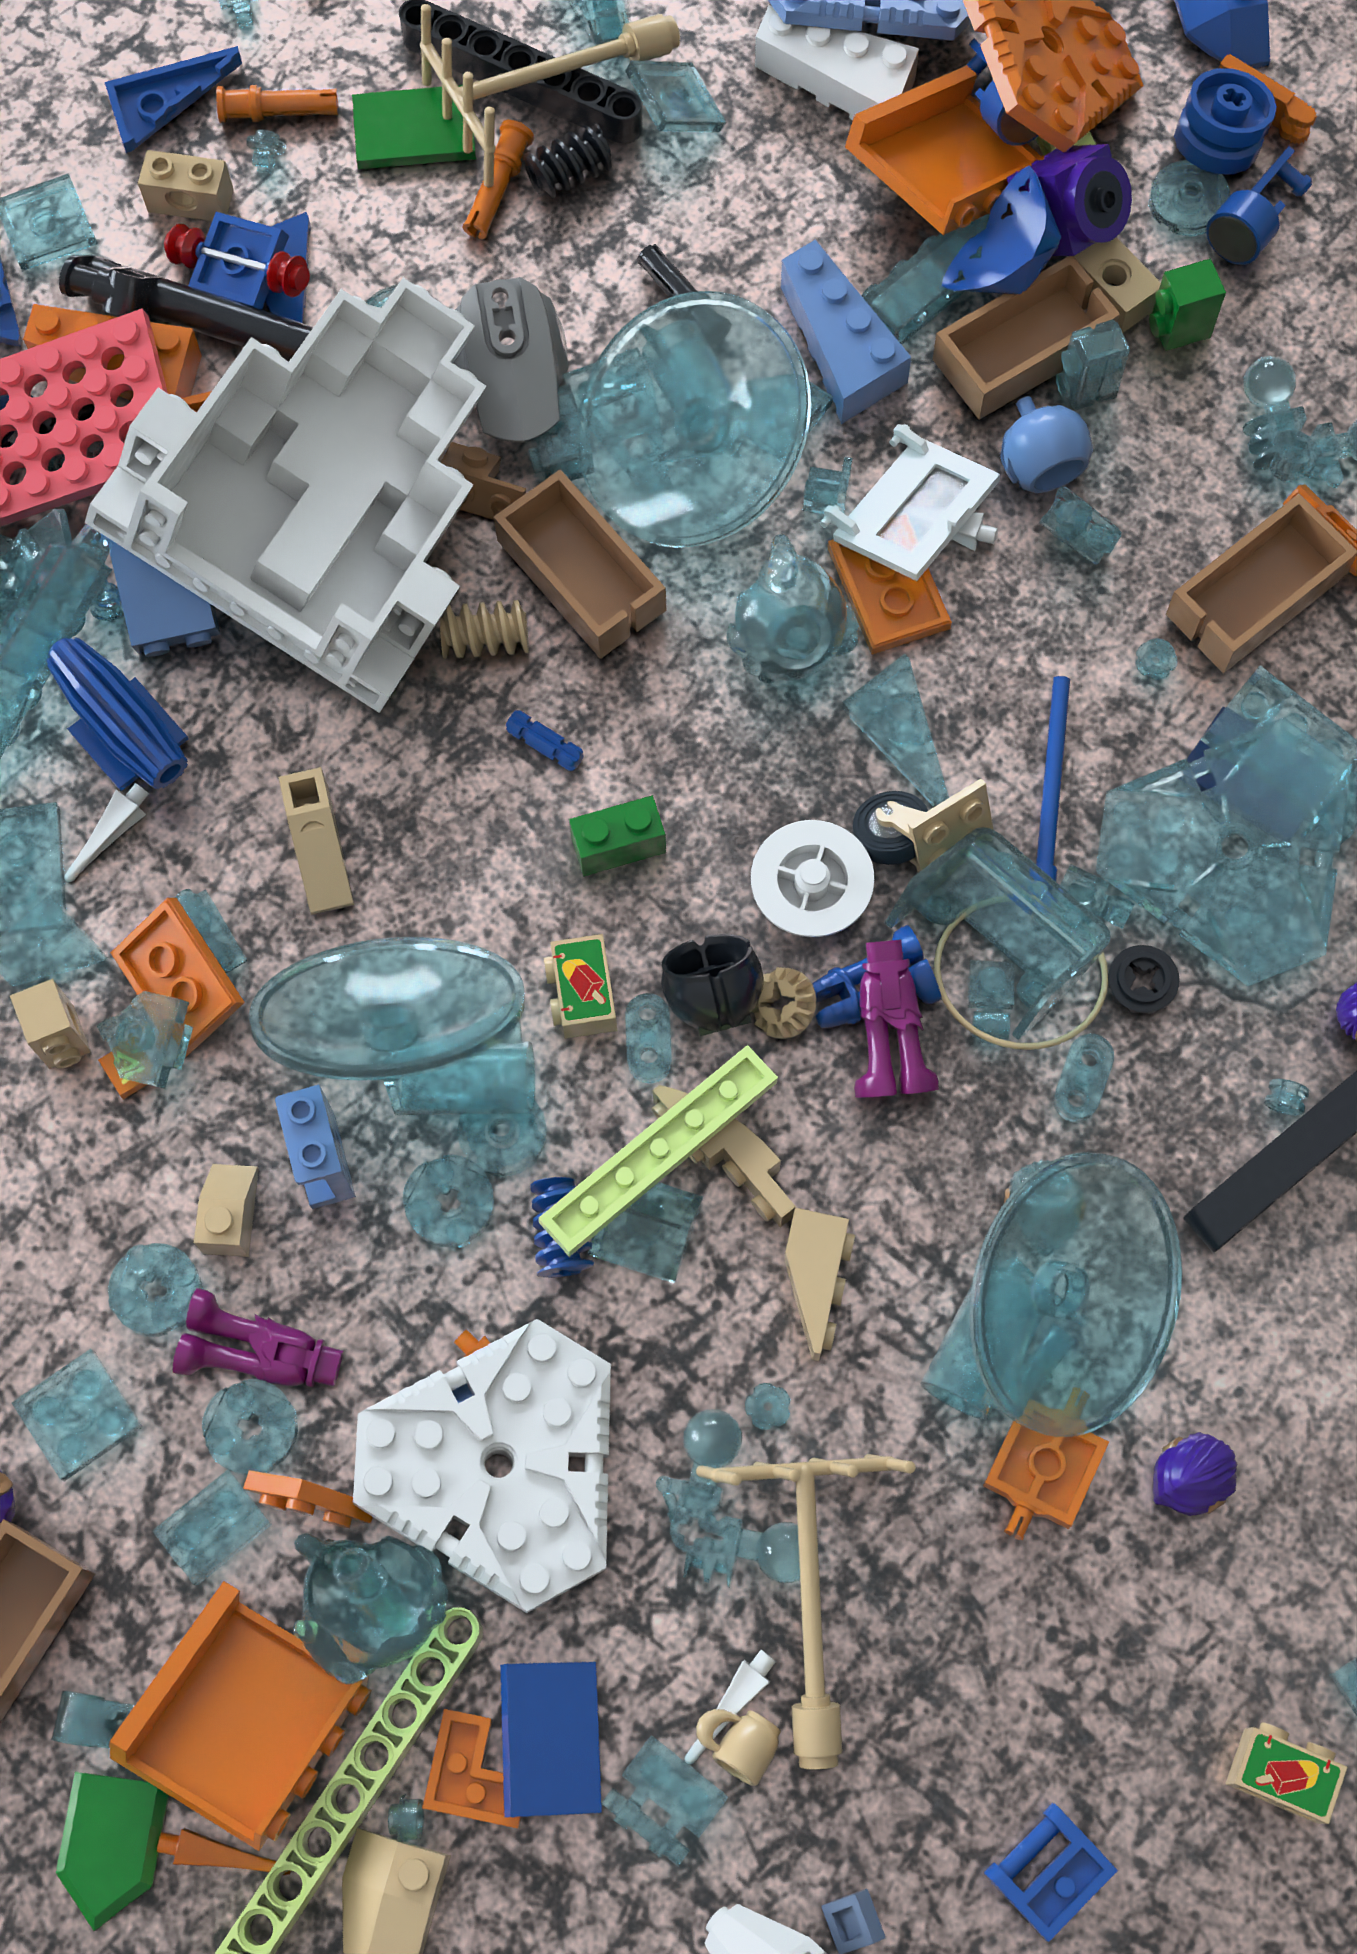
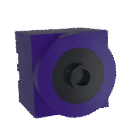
(1085, 194)

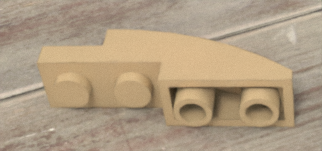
(746, 1160)

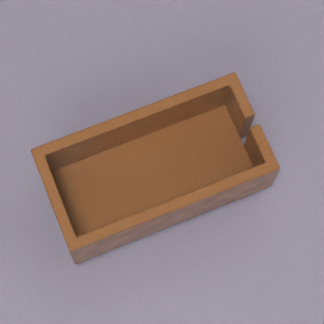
(1019, 337)
(580, 563)
(1261, 583)
(35, 1600)

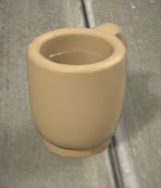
(745, 1747)

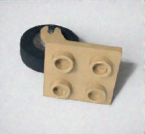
(901, 829)

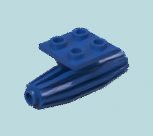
(118, 718)

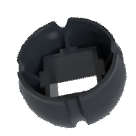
(713, 982)

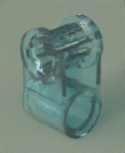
(88, 1719)

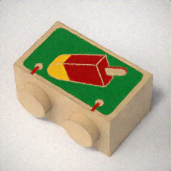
(583, 986)
(1287, 1775)

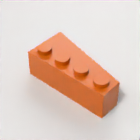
(175, 345)

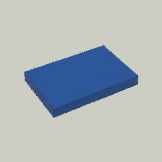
(550, 1739)

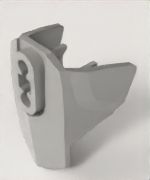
(520, 376)

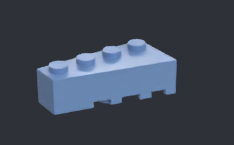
(843, 333)

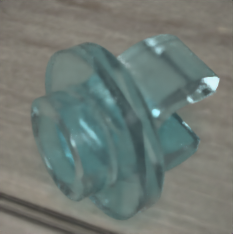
(265, 147)

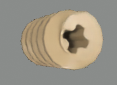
(484, 629)

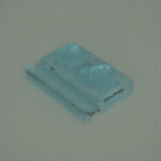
(211, 1527)

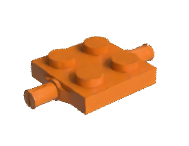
(1044, 1475)

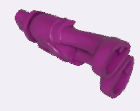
(891, 1000)
(281, 1355)

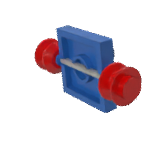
(238, 259)

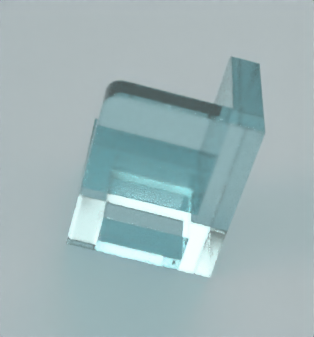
(827, 488)

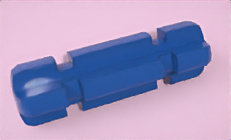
(544, 740)

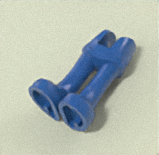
(844, 983)

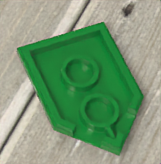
(110, 1843)

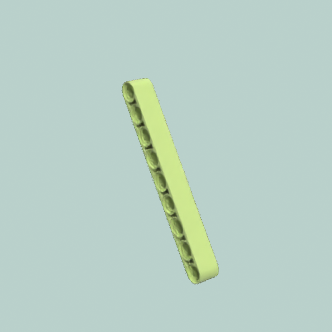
(369, 1783)

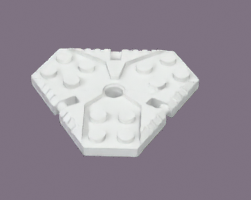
(538, 1406)

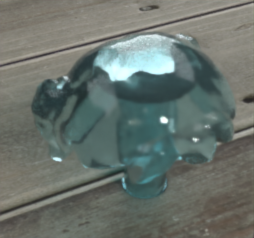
(791, 618)
(367, 1603)

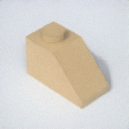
(226, 1210)

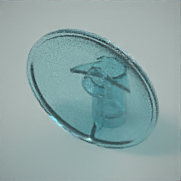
(693, 419)
(407, 1011)
(1065, 1300)

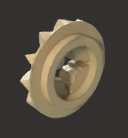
(794, 1016)

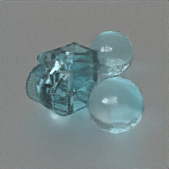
(1278, 433)
(714, 1441)

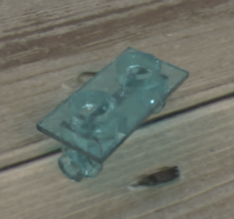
(212, 928)

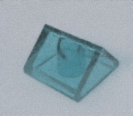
(651, 1232)

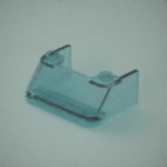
(1015, 910)

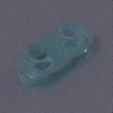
(648, 1036)
(1083, 1079)

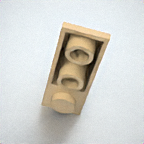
(316, 840)
(812, 1265)

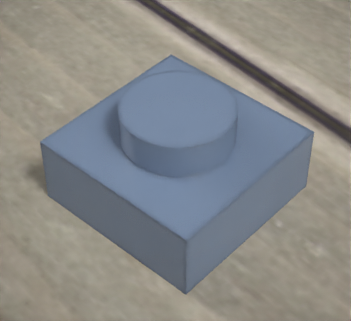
(853, 1922)

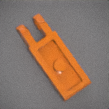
(1292, 114)

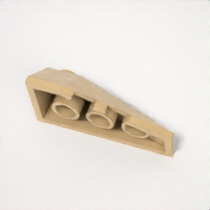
(389, 1894)

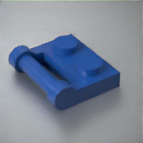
(1063, 1885)

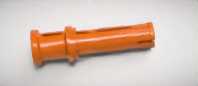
(256, 103)
(507, 164)

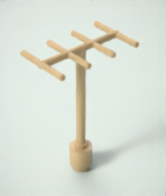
(639, 41)
(815, 1719)

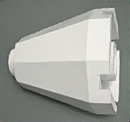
(747, 1932)

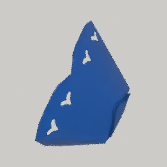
(1012, 247)

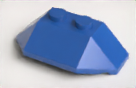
(1228, 28)

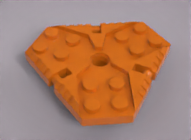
(1056, 63)

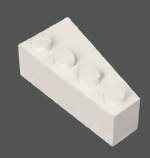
(835, 64)

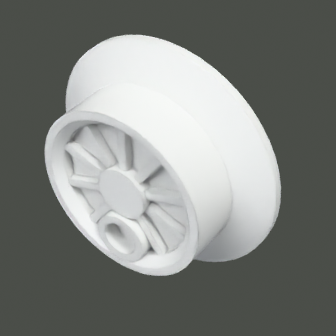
(812, 878)

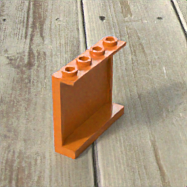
(938, 150)
(237, 1721)

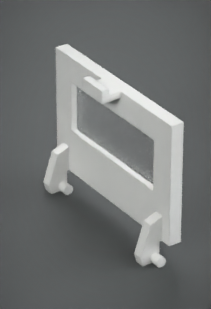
(913, 506)

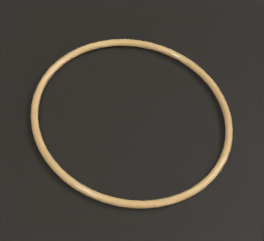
(1014, 1045)

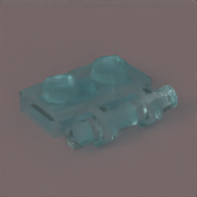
(672, 1786)

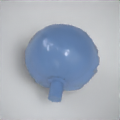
(1045, 447)

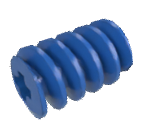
(552, 1256)

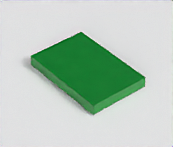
(406, 129)

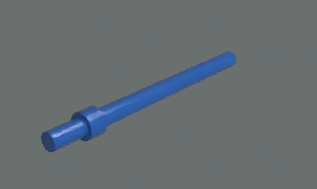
(1053, 776)

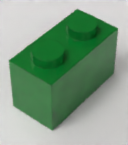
(1187, 305)
(618, 835)

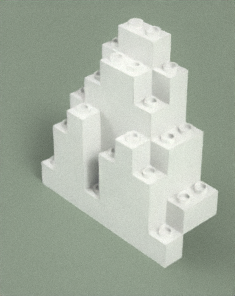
(312, 487)

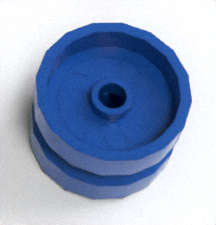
(1225, 121)

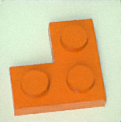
(304, 1498)
(456, 1776)

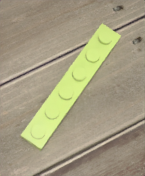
(657, 1150)

